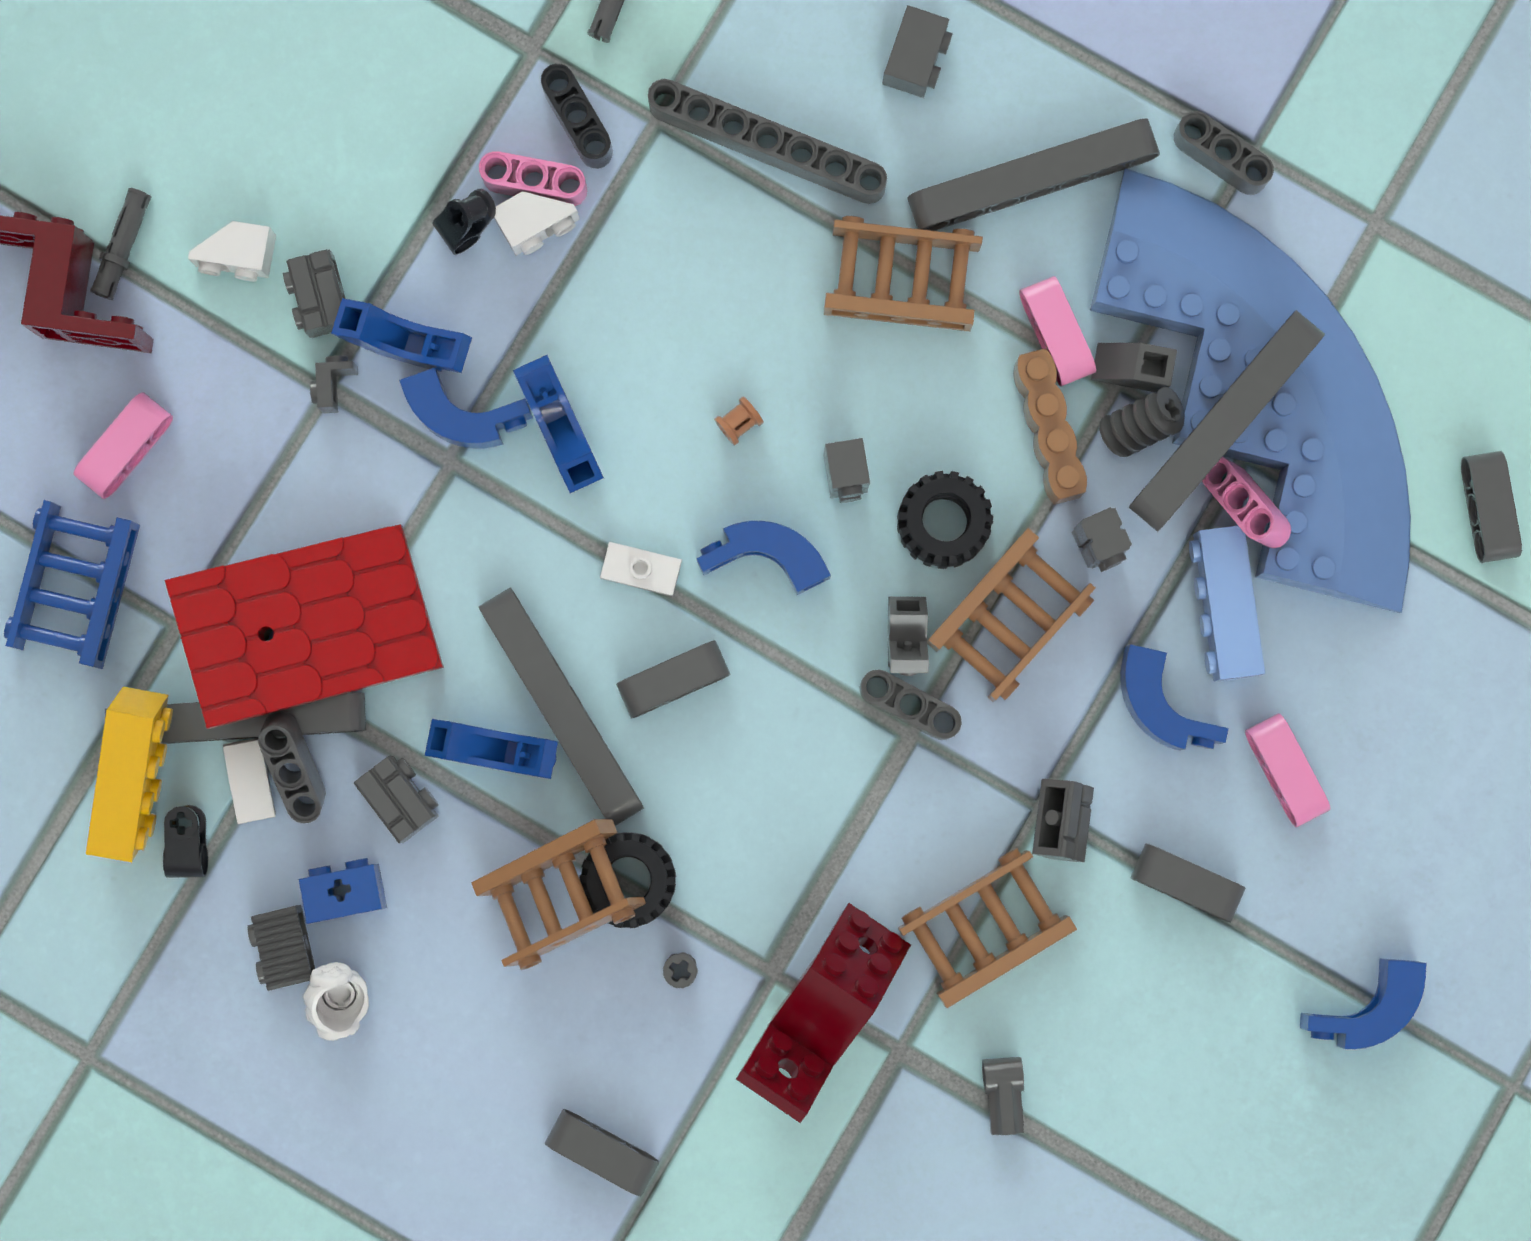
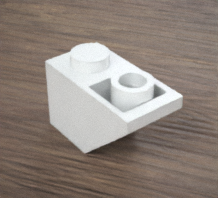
(533, 218)
(236, 249)

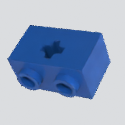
(322, 903)

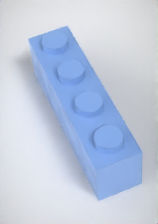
(1227, 603)

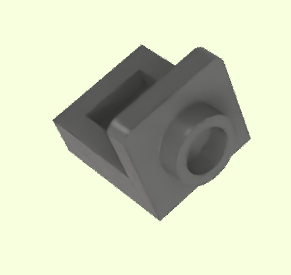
(324, 389)

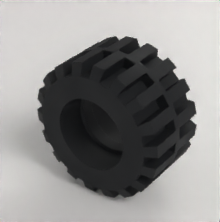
(951, 488)
(660, 869)

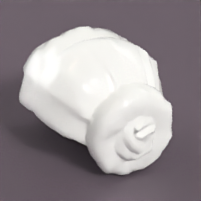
(336, 1000)

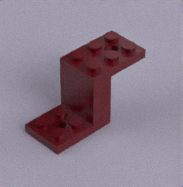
(60, 284)
(824, 1012)

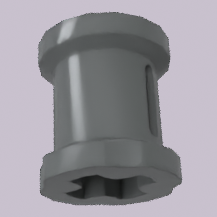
(669, 971)

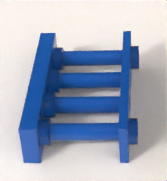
(100, 610)

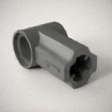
(1004, 1083)

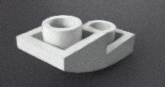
(248, 781)

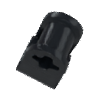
(465, 220)
(185, 848)

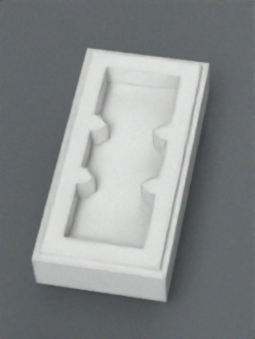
(641, 569)

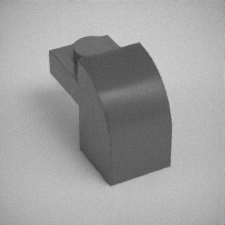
(907, 635)

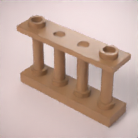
(881, 304)
(1000, 582)
(531, 871)
(1018, 945)

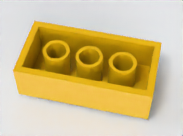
(128, 774)

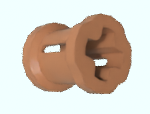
(739, 420)

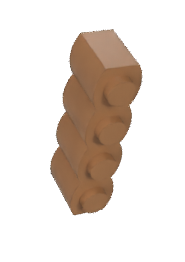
(1045, 416)

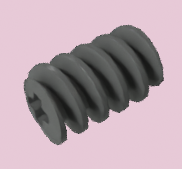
(1143, 422)

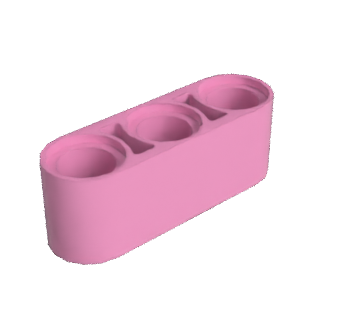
(520, 166)
(1058, 330)
(123, 445)
(1257, 511)
(1287, 770)

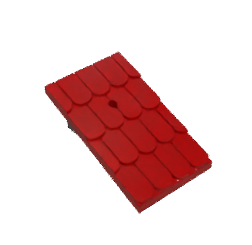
(339, 616)

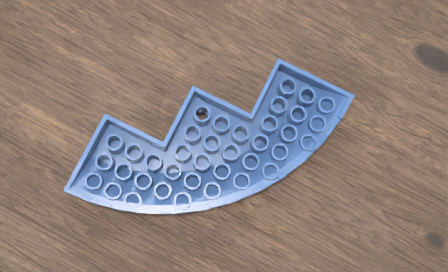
(1327, 429)

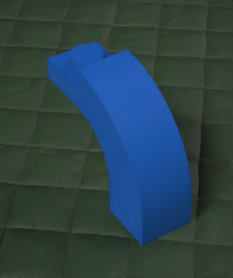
(400, 338)
(558, 424)
(462, 428)
(771, 540)
(1146, 703)
(491, 748)
(1389, 1011)

